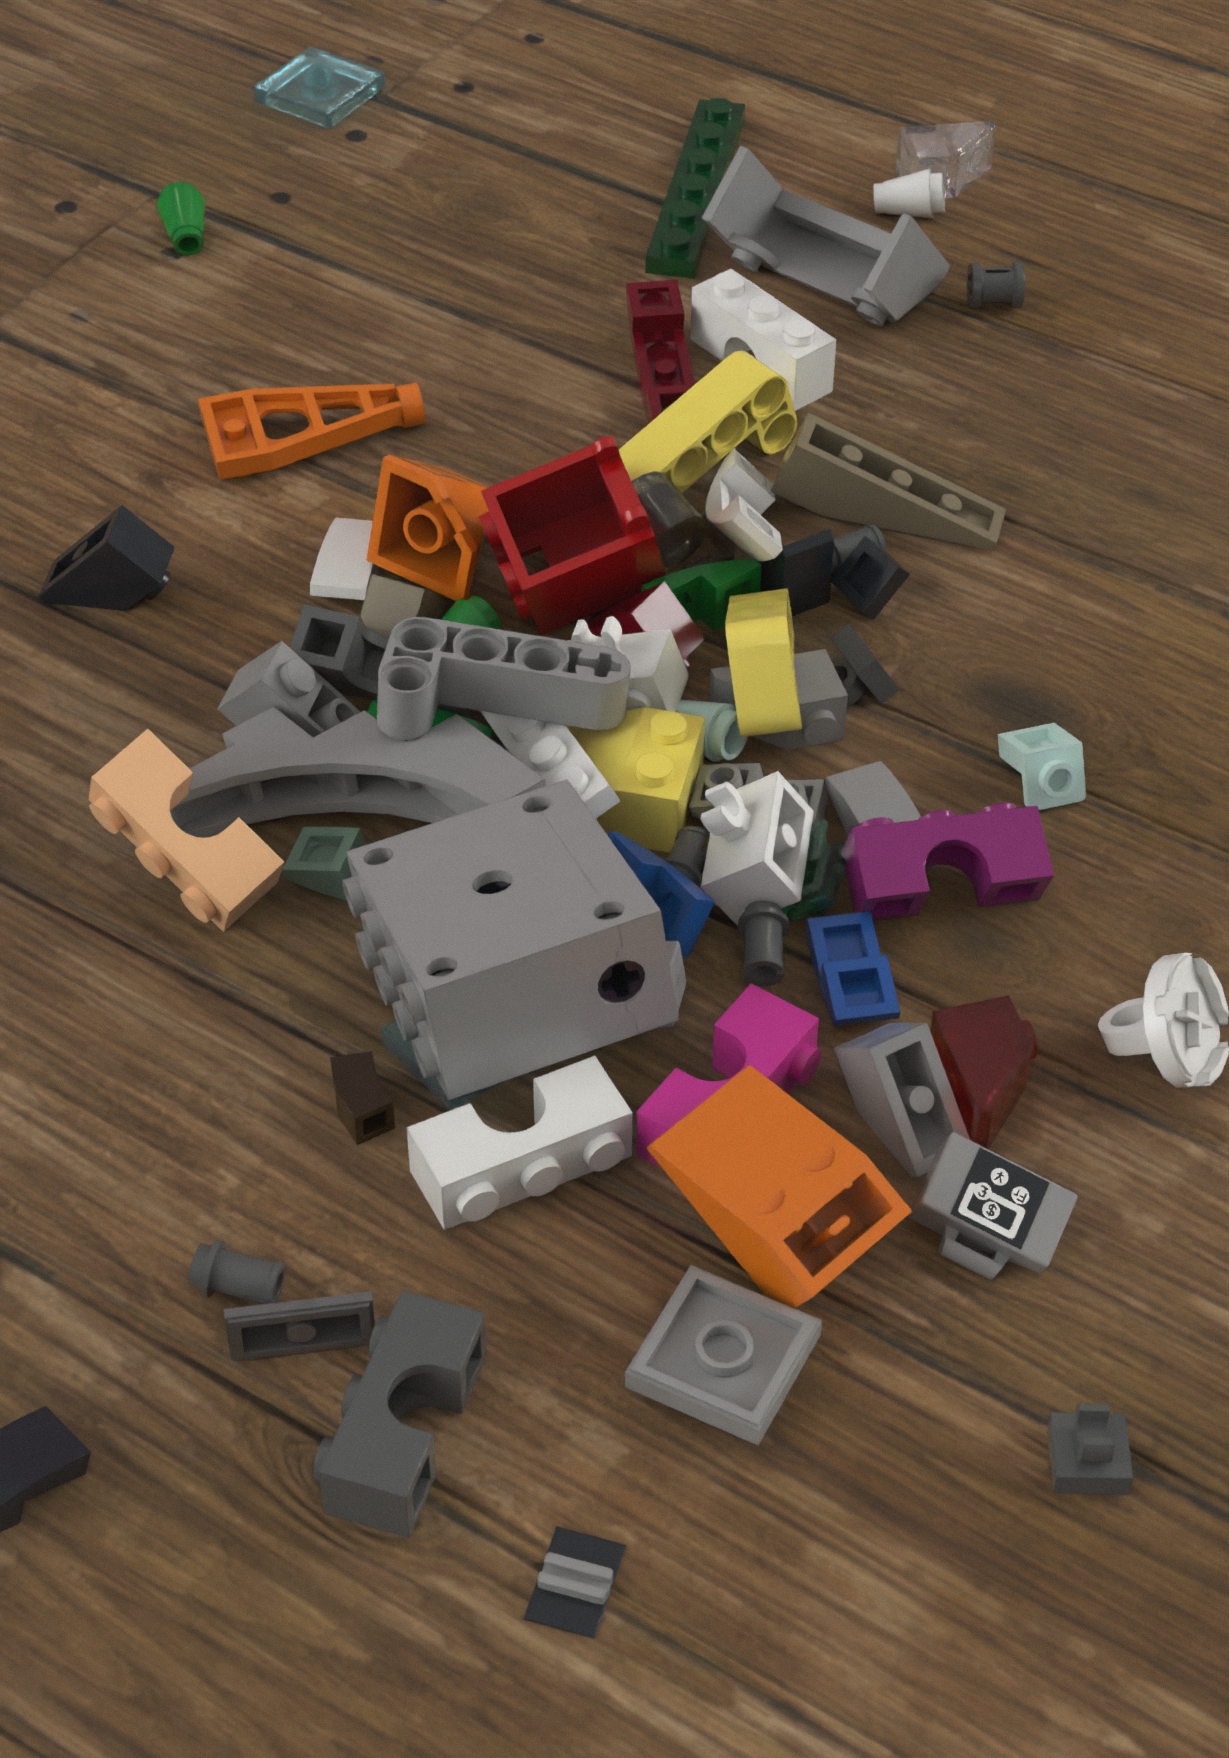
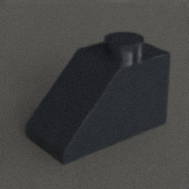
(110, 566)

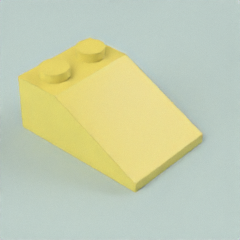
(651, 768)

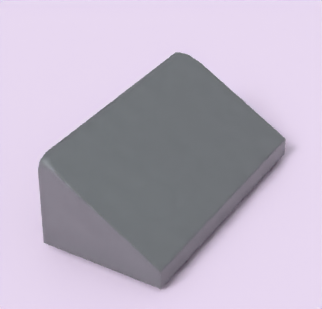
(299, 1326)

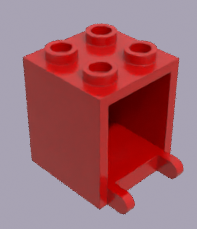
(585, 524)

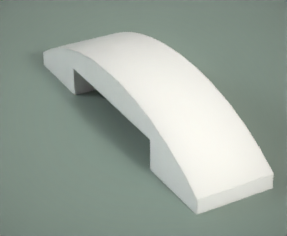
(736, 505)

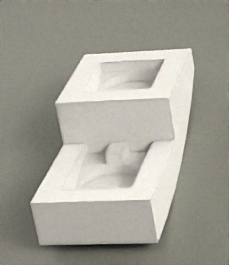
(342, 562)

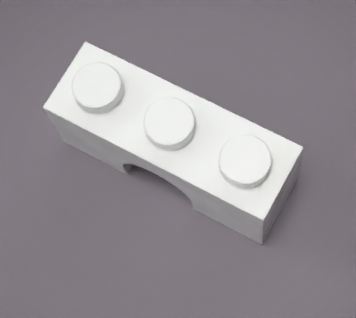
(738, 316)
(476, 1169)

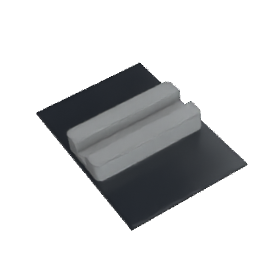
(575, 1582)

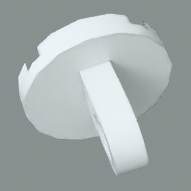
(1174, 1022)

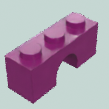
(996, 849)

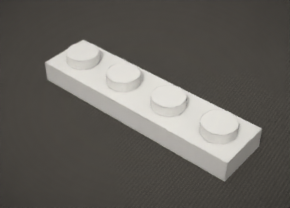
(555, 756)

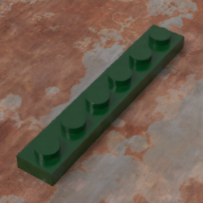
(699, 171)

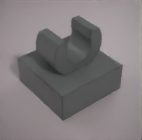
(860, 668)
(1089, 1451)

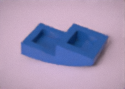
(681, 901)
(850, 969)

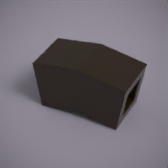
(360, 1097)

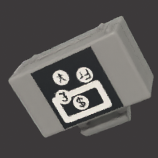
(991, 1207)

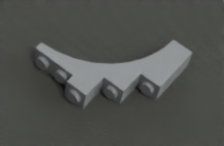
(283, 771)

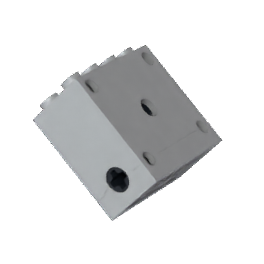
(510, 939)

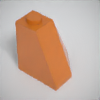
(428, 526)

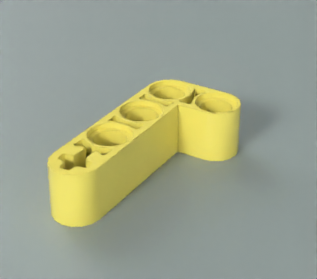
(715, 415)
(763, 662)

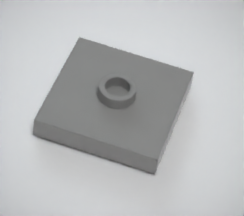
(723, 1354)

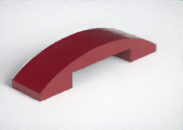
(659, 343)

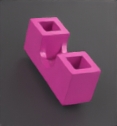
(753, 1032)

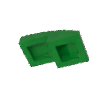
(707, 587)

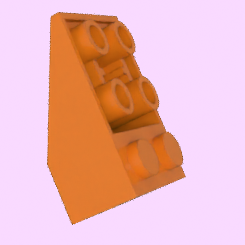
(778, 1186)

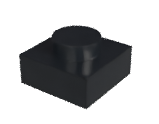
(869, 577)

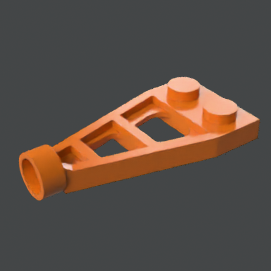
(239, 439)

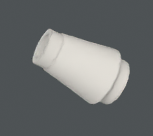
(912, 194)

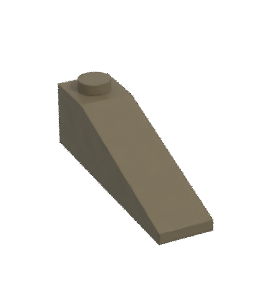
(868, 485)

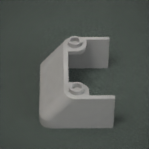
(821, 246)

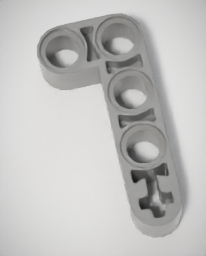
(496, 673)

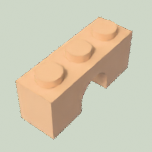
(216, 873)

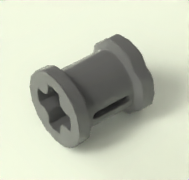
(996, 285)

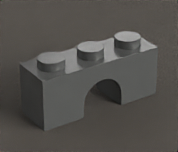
(345, 652)
(375, 1464)

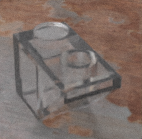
(956, 150)

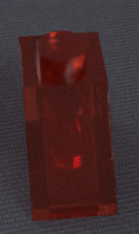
(985, 1061)

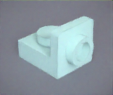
(1048, 763)

